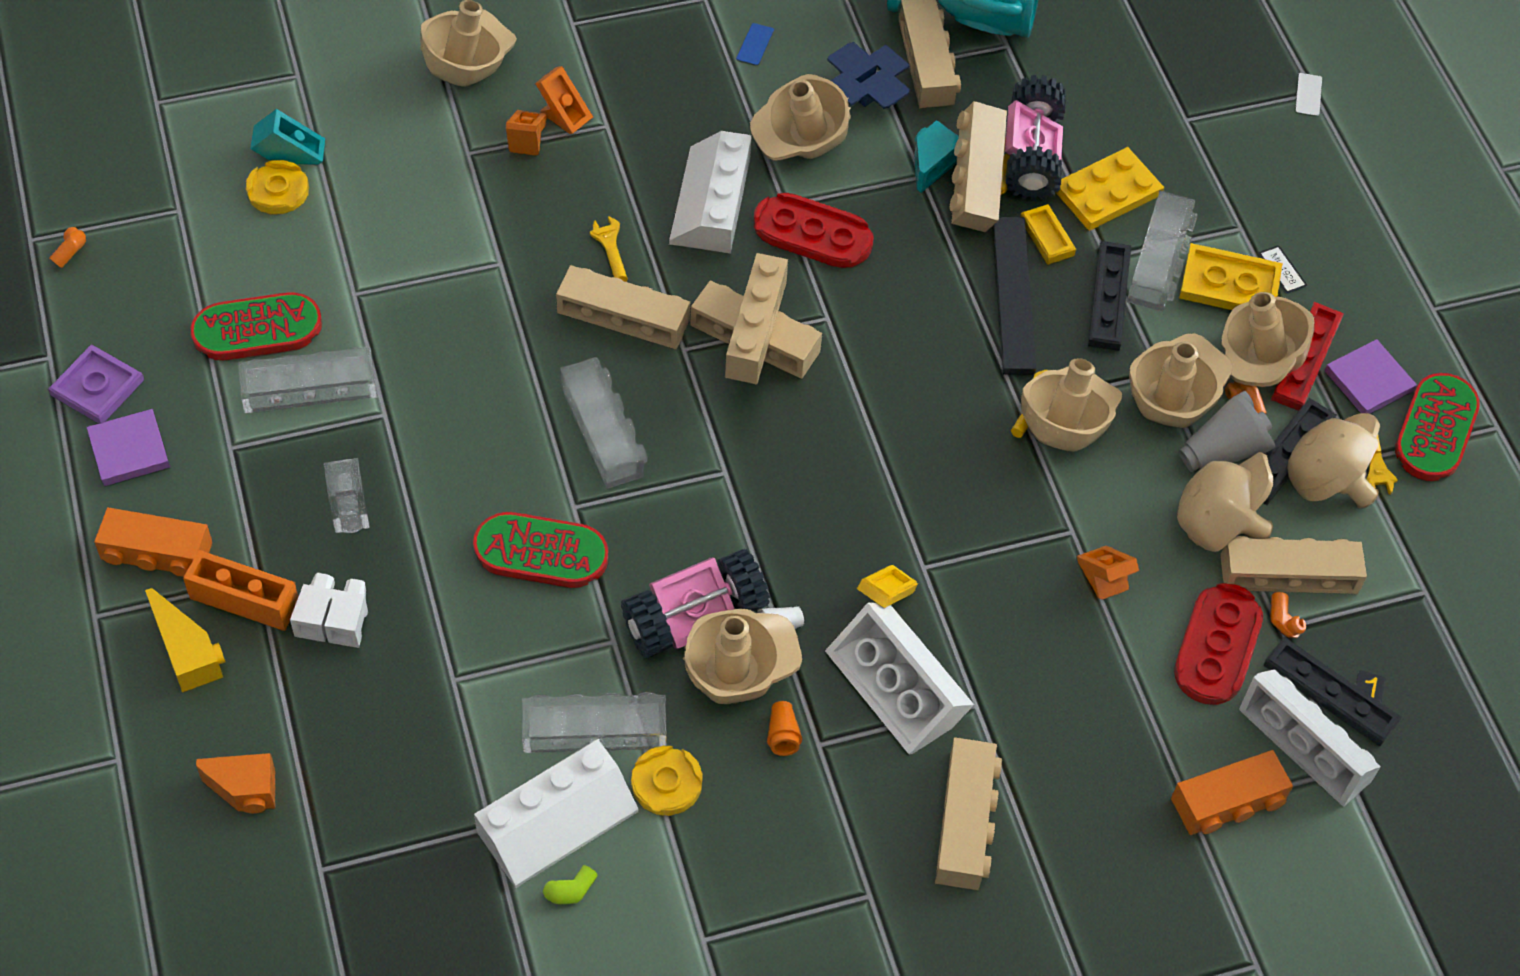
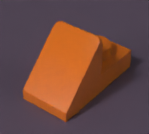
(563, 100)
(525, 132)
(1107, 570)

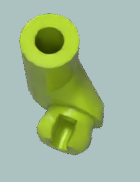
(570, 890)

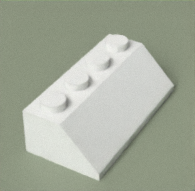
(712, 192)
(898, 677)
(1308, 736)
(555, 813)

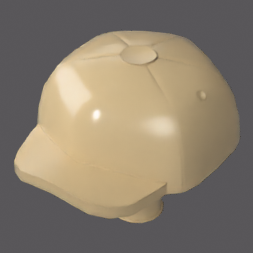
(464, 44)
(802, 119)
(1267, 339)
(1179, 380)
(1069, 406)
(1335, 460)
(1224, 502)
(740, 654)

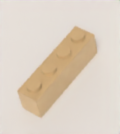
(928, 53)
(978, 166)
(623, 306)
(756, 318)
(791, 345)
(1294, 565)
(966, 814)

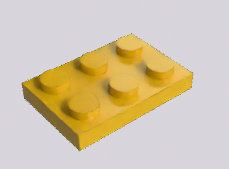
(1109, 188)
(1227, 277)

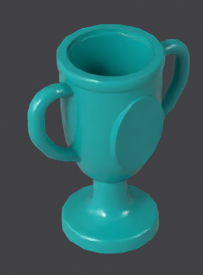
(992, 16)

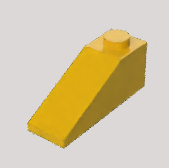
(187, 644)

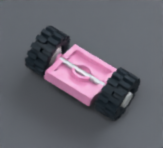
(1035, 138)
(681, 598)

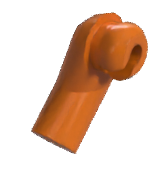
(74, 241)
(1235, 388)
(1282, 620)

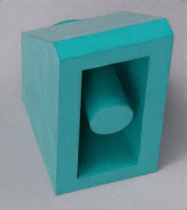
(287, 139)
(933, 154)

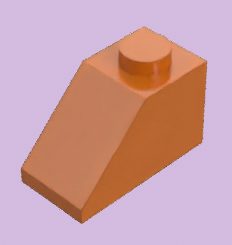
(242, 781)

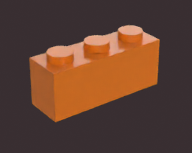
(150, 541)
(241, 590)
(1232, 793)

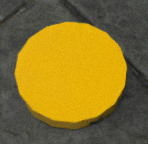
(277, 187)
(666, 780)

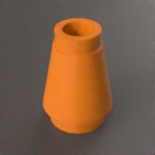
(783, 730)

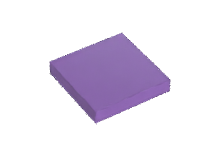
(1370, 377)
(96, 384)
(128, 447)

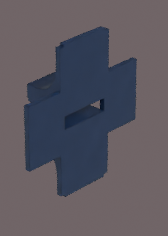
(859, 75)

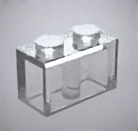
(346, 495)

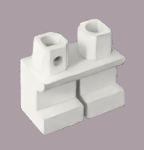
(330, 612)

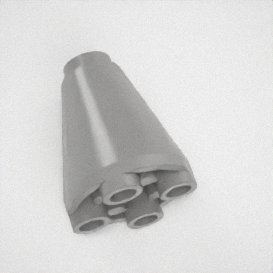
(1229, 435)

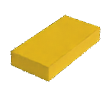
(1048, 234)
(887, 586)

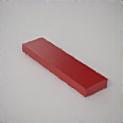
(1297, 384)

